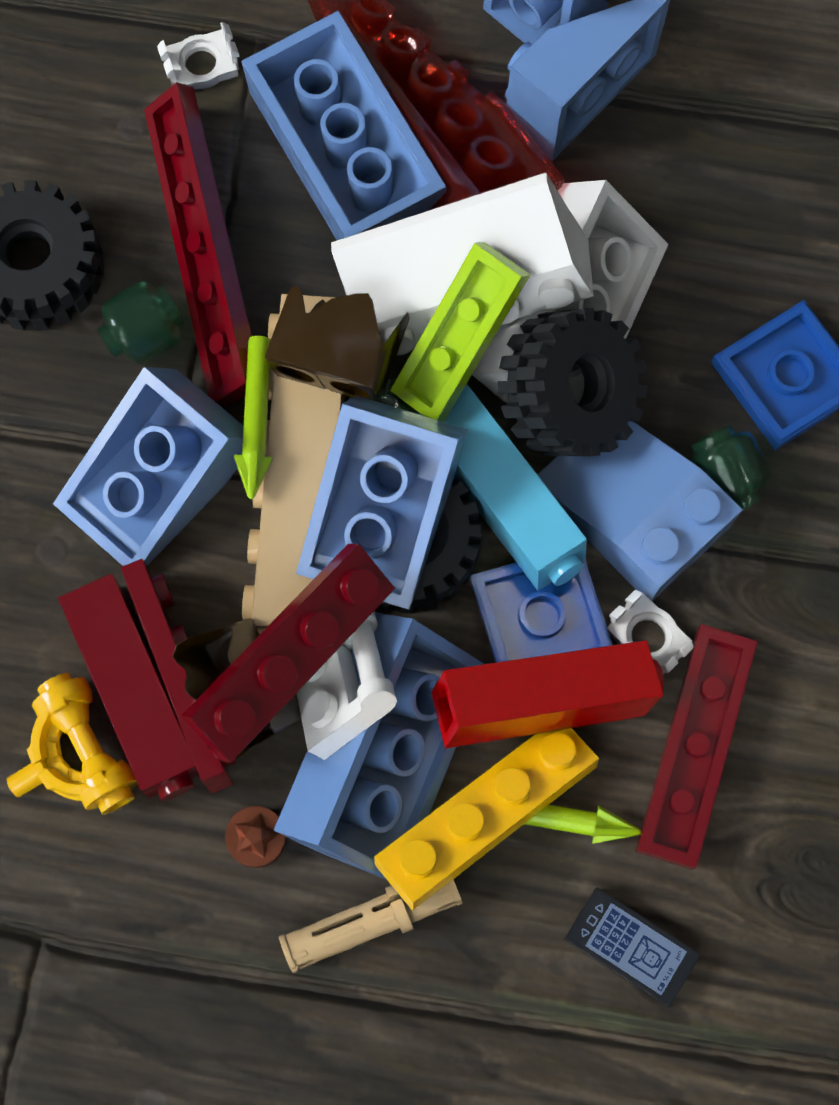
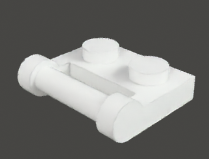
(333, 702)

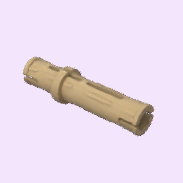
(360, 925)

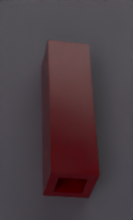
(130, 687)

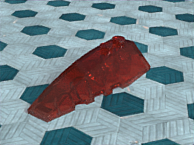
(465, 135)

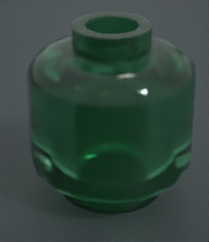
(141, 322)
(733, 464)

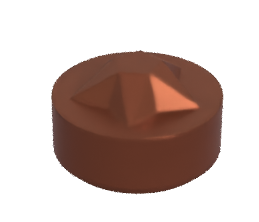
(252, 837)

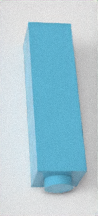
(515, 498)

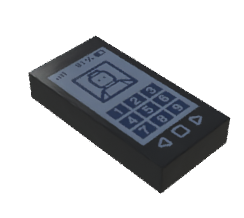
(632, 947)

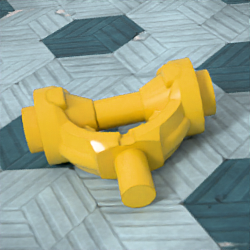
(103, 780)

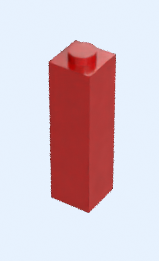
(546, 693)

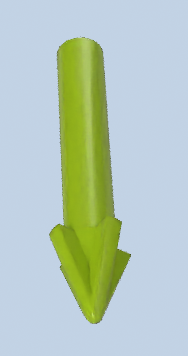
(252, 462)
(601, 824)

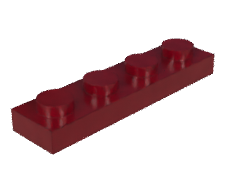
(151, 599)
(288, 653)
(696, 747)

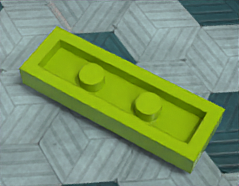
(460, 331)

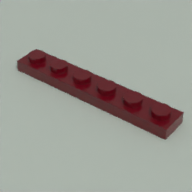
(201, 242)

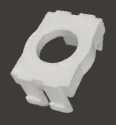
(216, 43)
(640, 609)

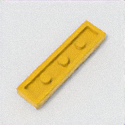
(484, 814)

